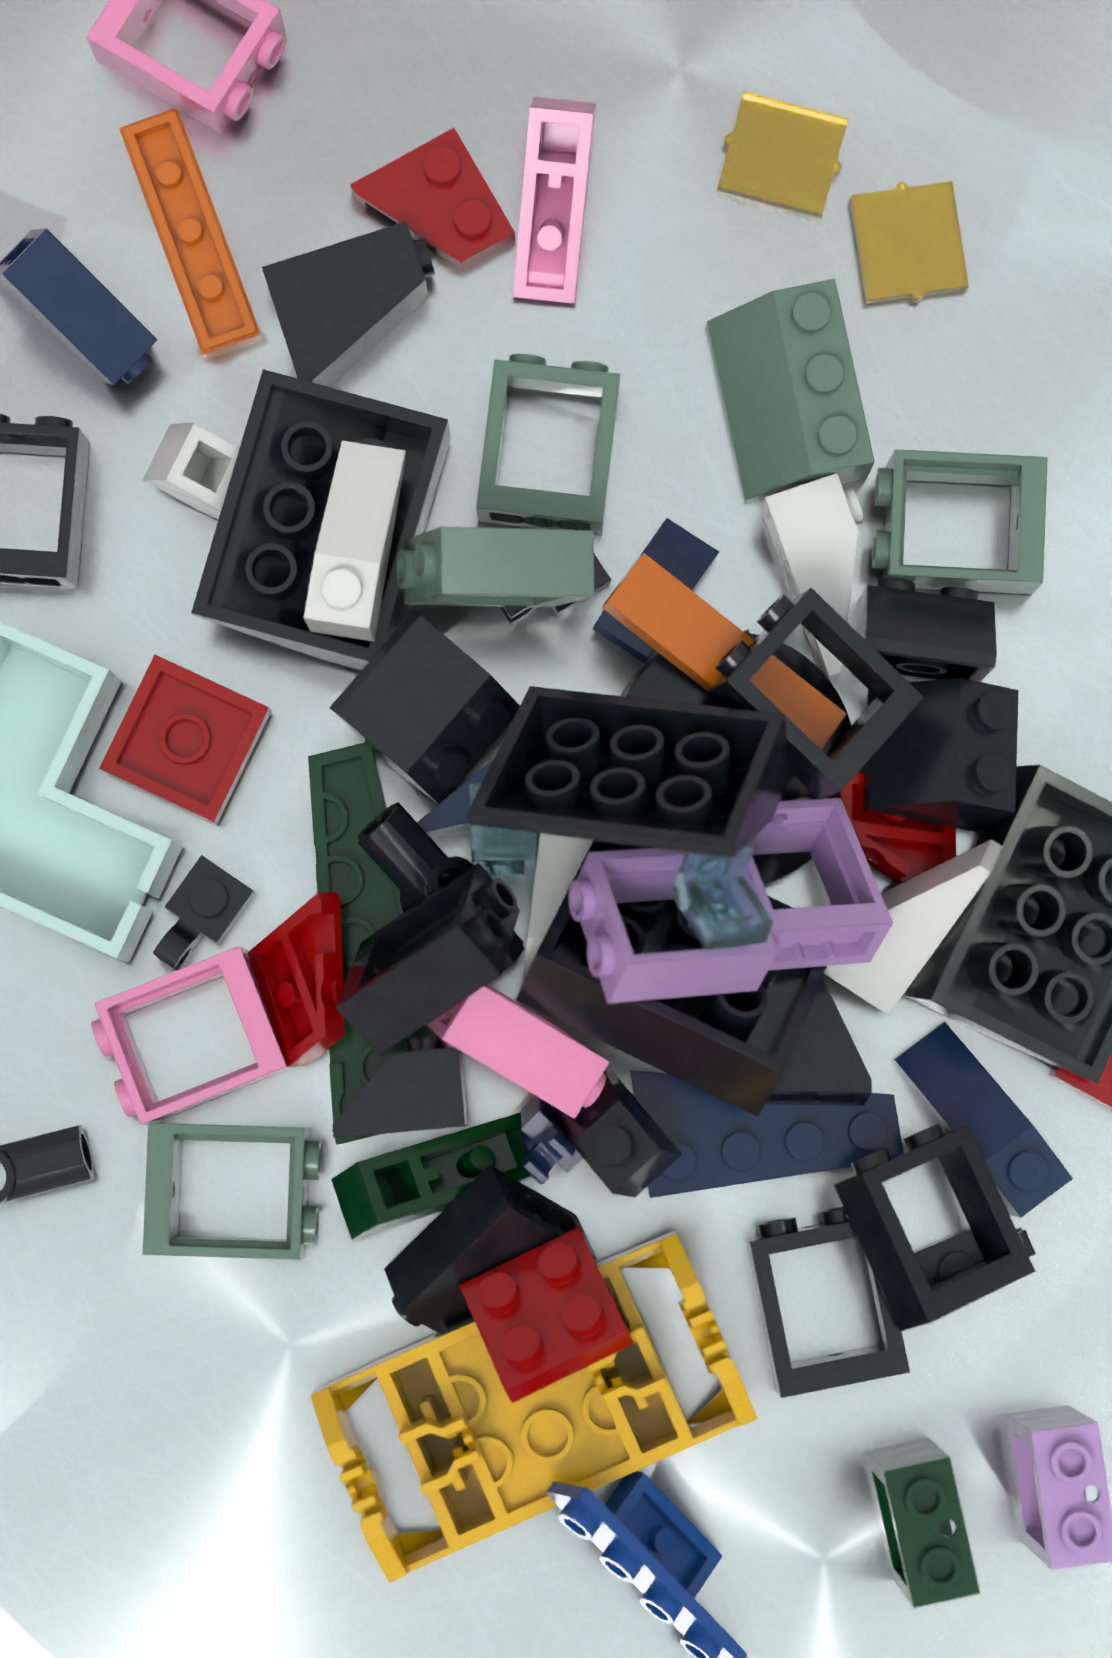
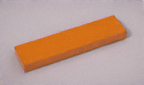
(191, 234)
(698, 637)

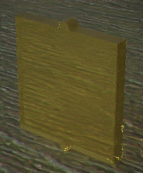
(782, 154)
(909, 242)

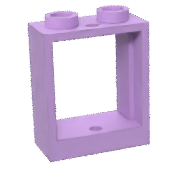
(858, 915)
(627, 977)
(1053, 1461)

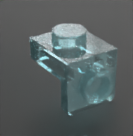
(501, 850)
(720, 900)

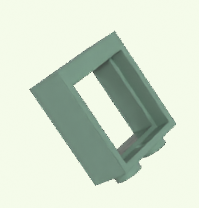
(539, 507)
(1027, 517)
(497, 567)
(164, 1184)

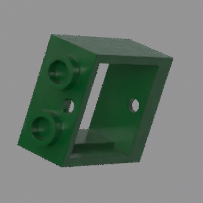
(915, 1507)

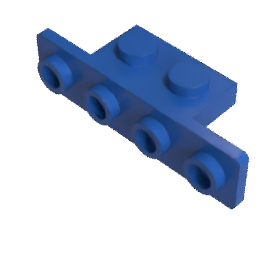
(656, 1550)

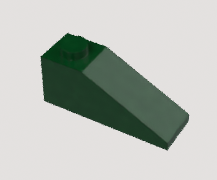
(426, 1175)

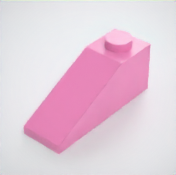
(553, 199)

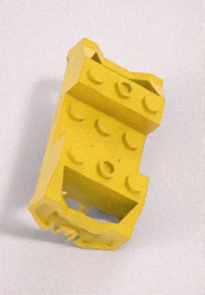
(495, 1459)

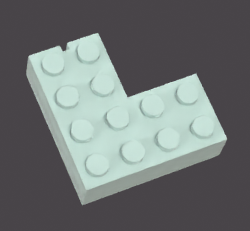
(60, 854)

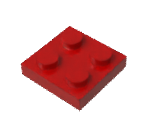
(185, 739)
(545, 1315)

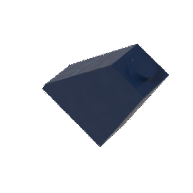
(76, 307)

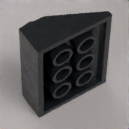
(277, 503)
(636, 772)
(1037, 936)
(715, 1042)

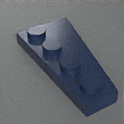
(733, 1147)

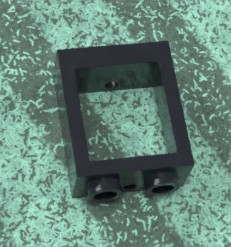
(58, 438)
(895, 696)
(429, 958)
(888, 1248)
(830, 1369)

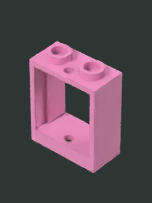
(229, 97)
(116, 1037)
(524, 1049)

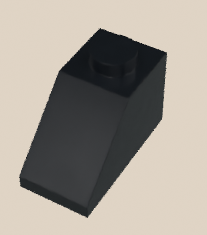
(409, 1093)
(620, 1139)

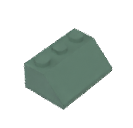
(790, 390)

